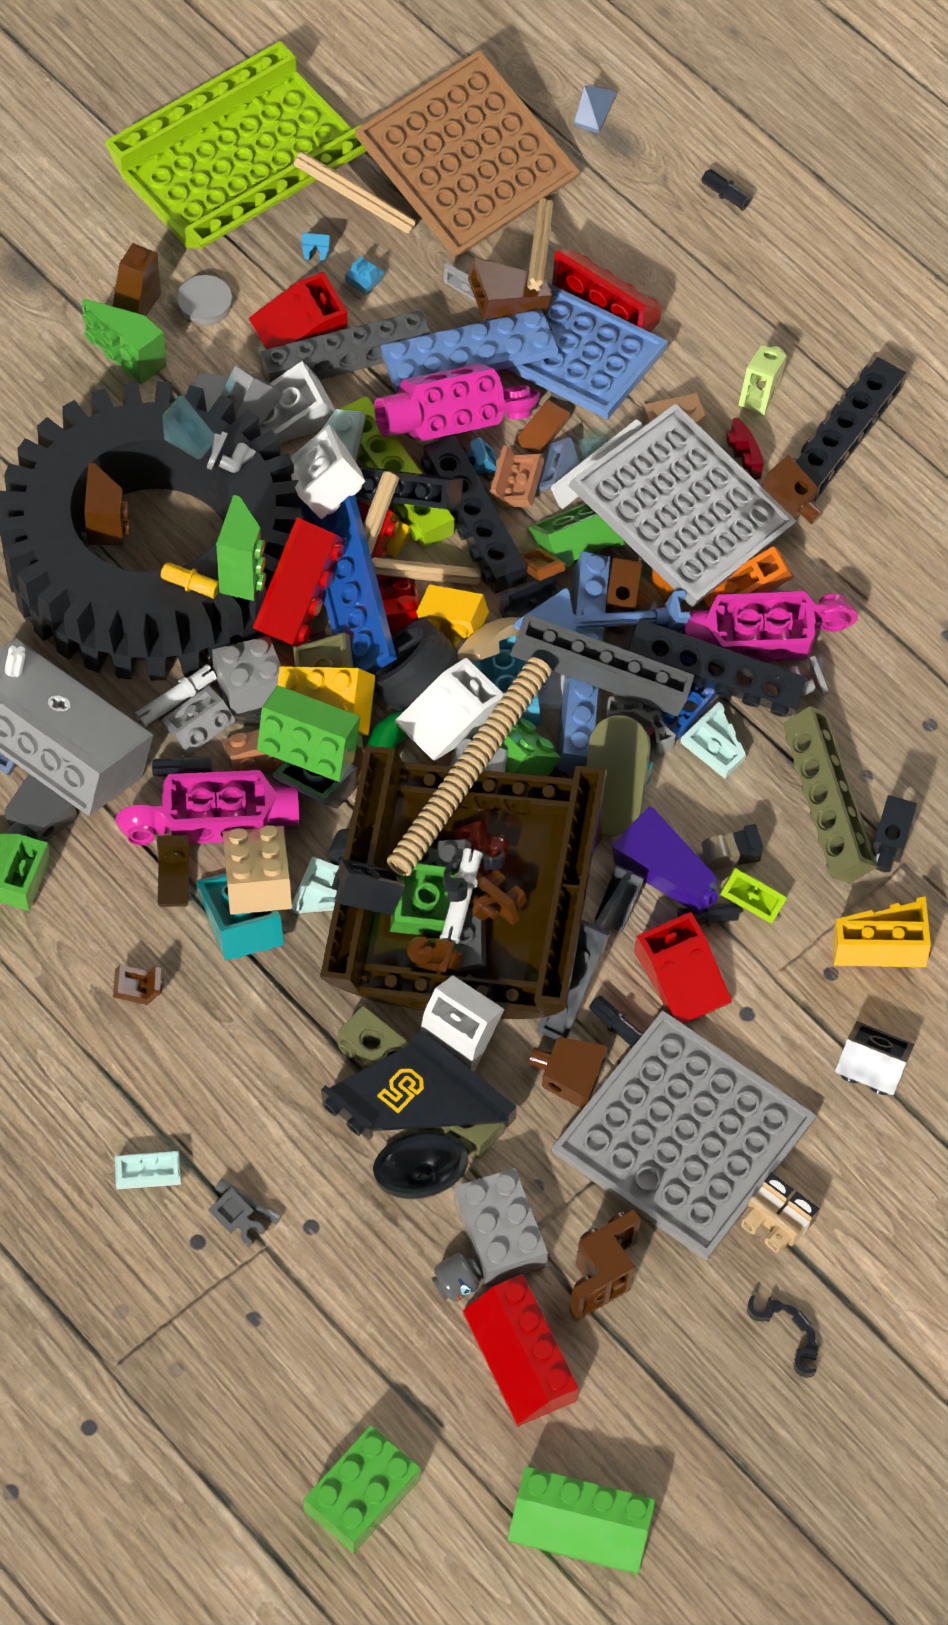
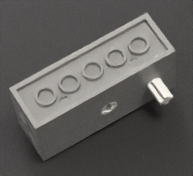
(66, 731)

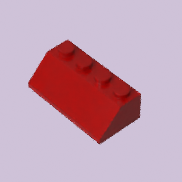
(601, 288)
(299, 583)
(520, 1351)

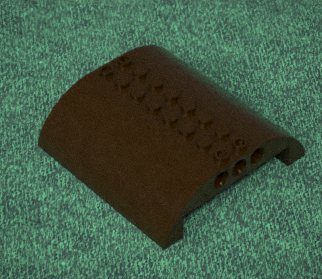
(549, 857)

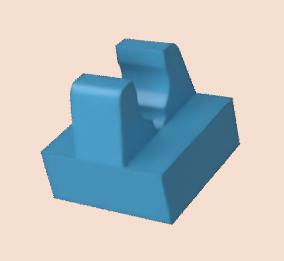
(318, 241)
(364, 275)
(484, 457)

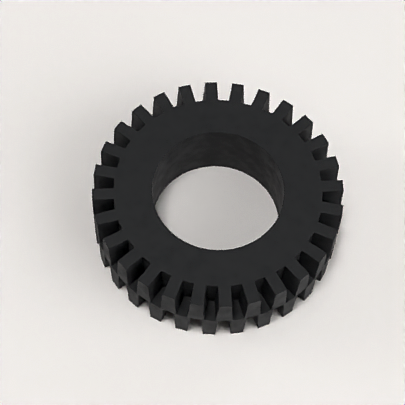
(119, 609)

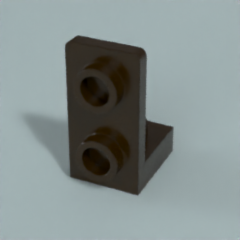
(173, 870)

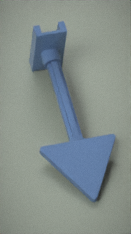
(559, 612)

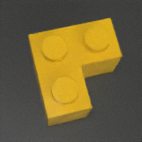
(453, 611)

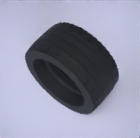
(421, 658)

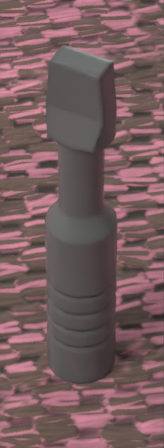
(268, 1214)

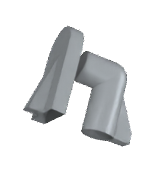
(240, 456)
(817, 667)

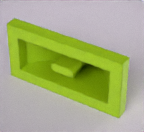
(753, 895)

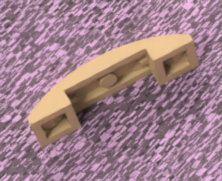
(486, 639)

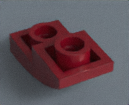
(745, 446)

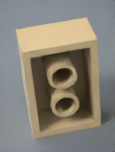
(257, 870)

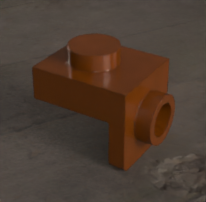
(137, 984)

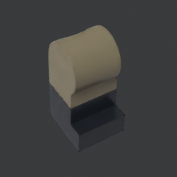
(733, 848)

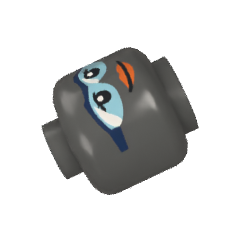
(456, 1277)

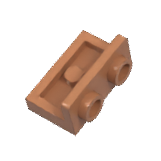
(516, 478)
(243, 753)

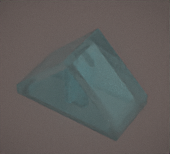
(186, 429)

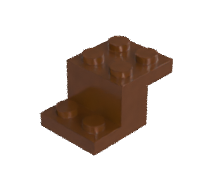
(604, 1264)

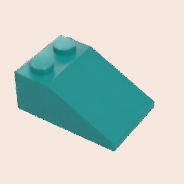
(238, 933)

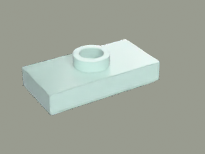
(147, 1170)

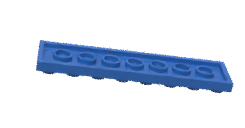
(354, 594)

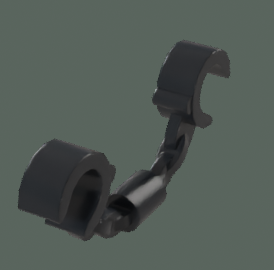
(458, 887)
(801, 1322)

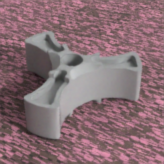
(648, 716)

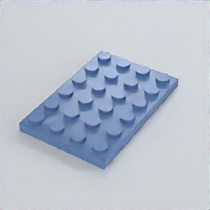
(597, 355)

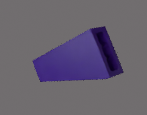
(666, 862)

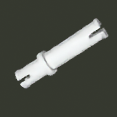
(185, 689)
(458, 910)

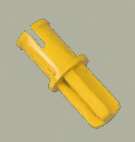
(190, 580)

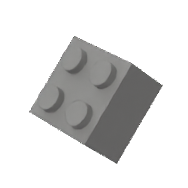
(246, 673)

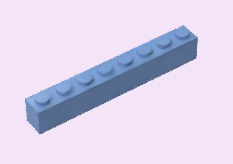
(580, 698)

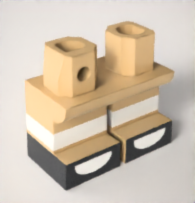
(779, 1212)

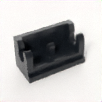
(527, 597)
(367, 887)

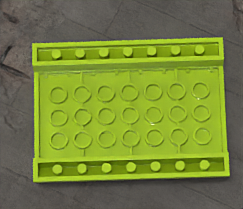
(231, 147)

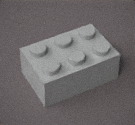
(500, 1227)

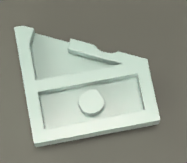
(715, 742)

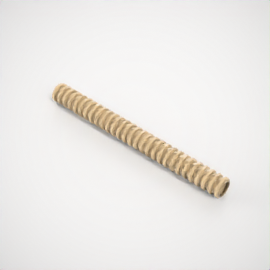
(469, 766)

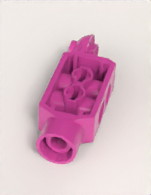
(451, 403)
(769, 624)
(208, 805)

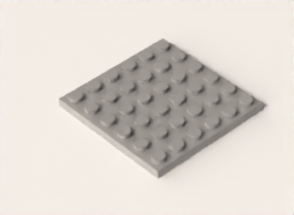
(682, 504)
(684, 1134)

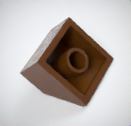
(105, 509)

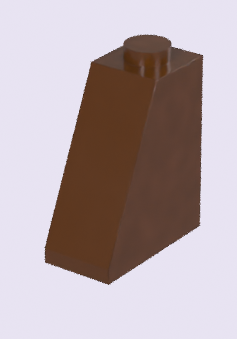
(137, 281)
(504, 290)

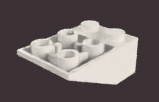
(450, 709)
(461, 1020)

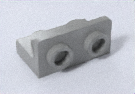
(198, 720)

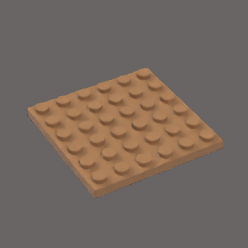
(467, 153)

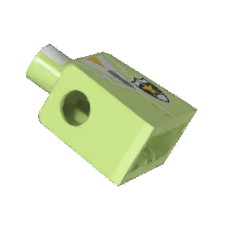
(765, 366)

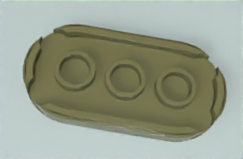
(624, 751)

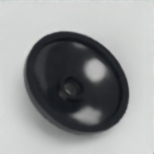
(420, 1165)

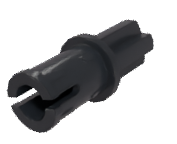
(726, 189)
(181, 765)
(714, 914)
(615, 1020)

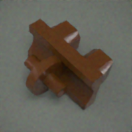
(492, 901)
(433, 954)

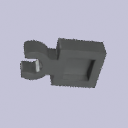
(446, 852)
(233, 1213)

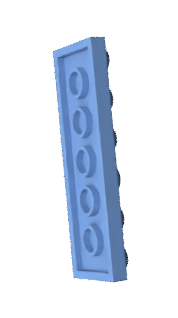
(493, 343)

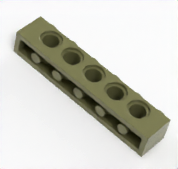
(829, 795)
(367, 1028)

